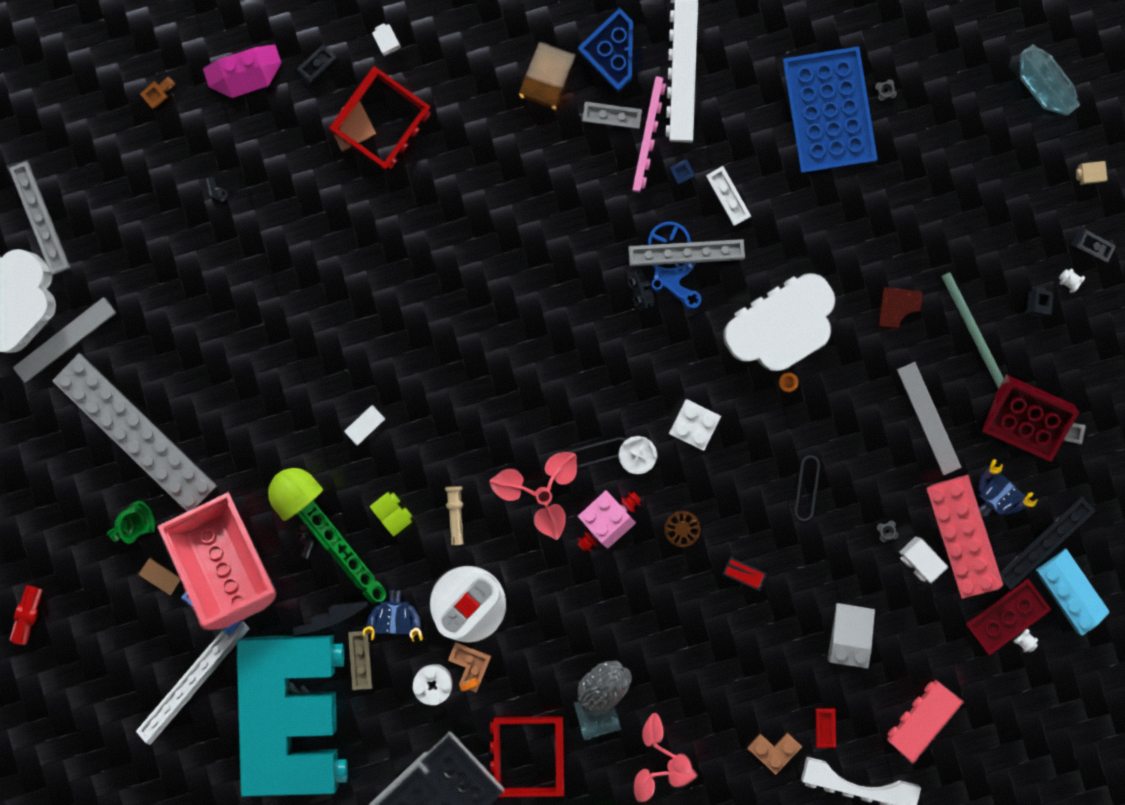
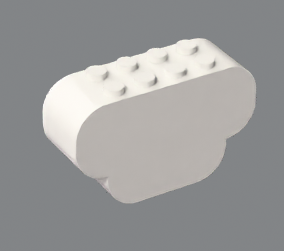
(23, 299)
(784, 324)

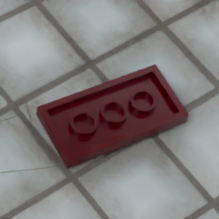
(1008, 616)

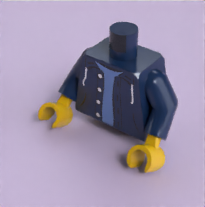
(1000, 493)
(394, 618)

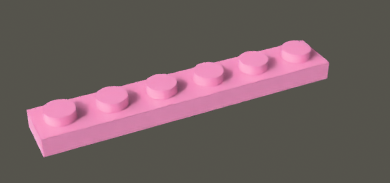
(647, 143)

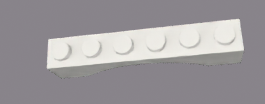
(820, 774)

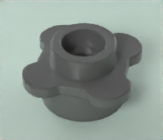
(885, 85)
(892, 531)

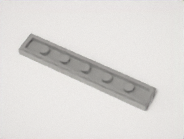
(39, 218)
(686, 252)
(64, 340)
(929, 418)

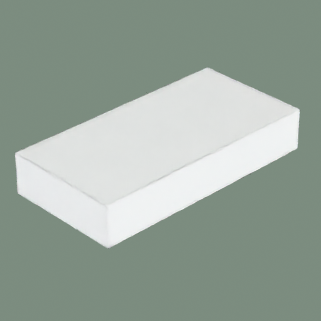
(364, 425)

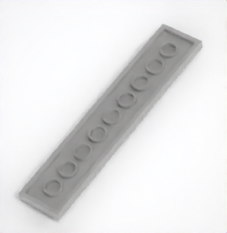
(134, 433)

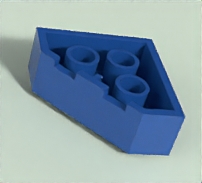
(611, 50)

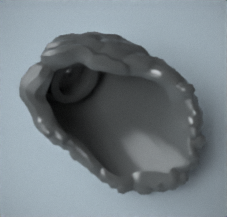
(603, 687)

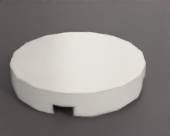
(637, 455)

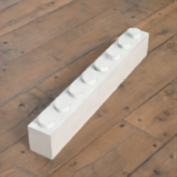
(682, 71)

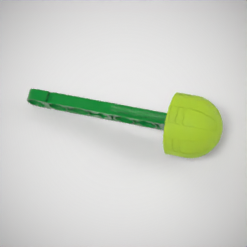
(292, 494)

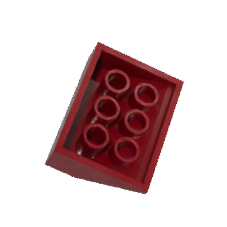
(1029, 418)

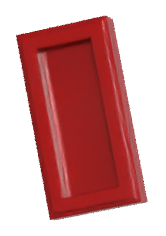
(825, 728)

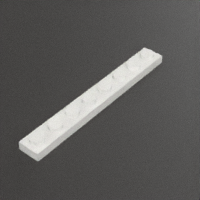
(189, 683)

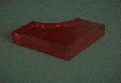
(897, 304)

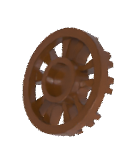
(682, 529)

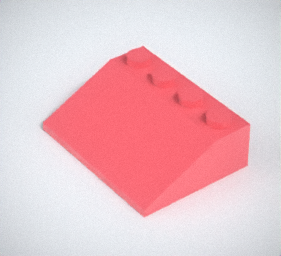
(923, 720)

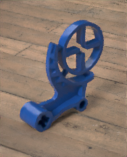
(669, 277)

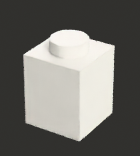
(386, 39)

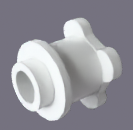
(1071, 280)
(1026, 641)

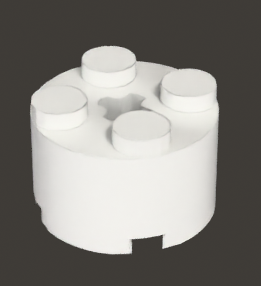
(433, 695)

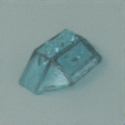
(1047, 81)

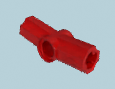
(26, 615)

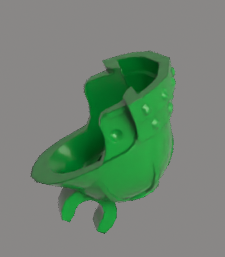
(133, 523)

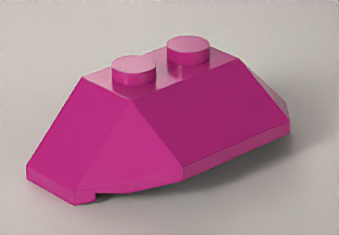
(243, 71)

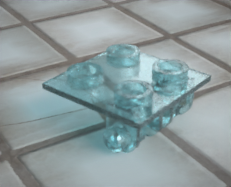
(596, 725)

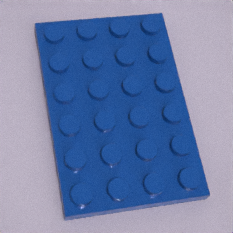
(830, 109)

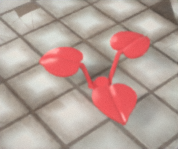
(549, 519)
(679, 767)

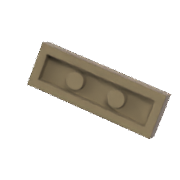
(360, 660)

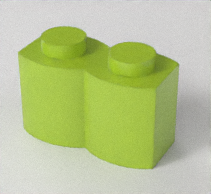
(391, 513)

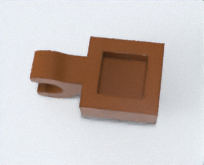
(155, 93)

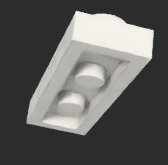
(728, 196)

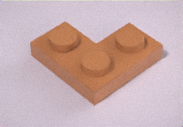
(473, 660)
(774, 756)

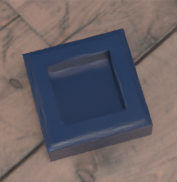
(682, 172)

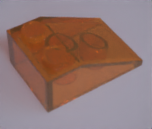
(547, 75)

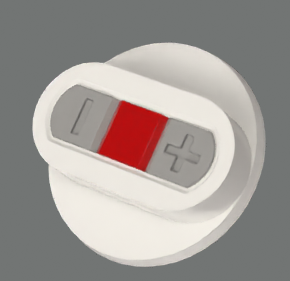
(467, 604)

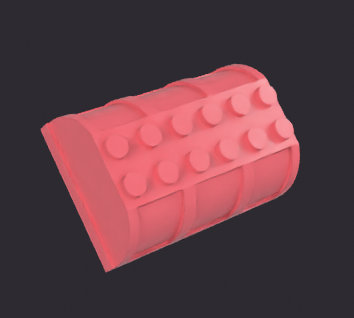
(218, 563)

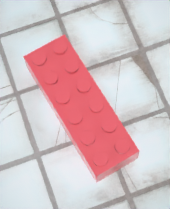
(965, 536)

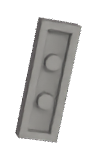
(612, 115)

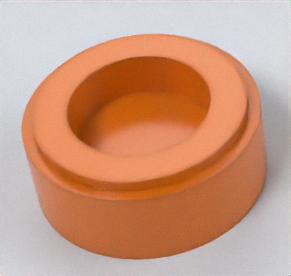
(788, 382)
(469, 684)

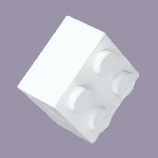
(694, 424)
(922, 559)

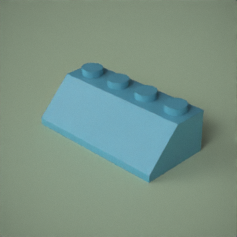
(1072, 592)

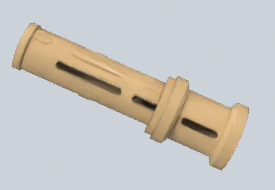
(454, 505)

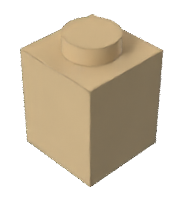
(1091, 172)

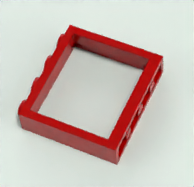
(354, 100)
(495, 765)

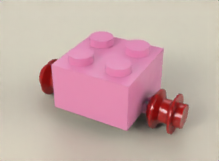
(607, 520)

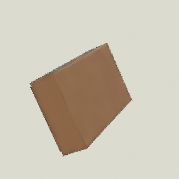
(160, 576)

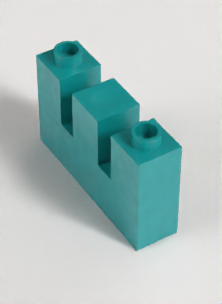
(274, 714)

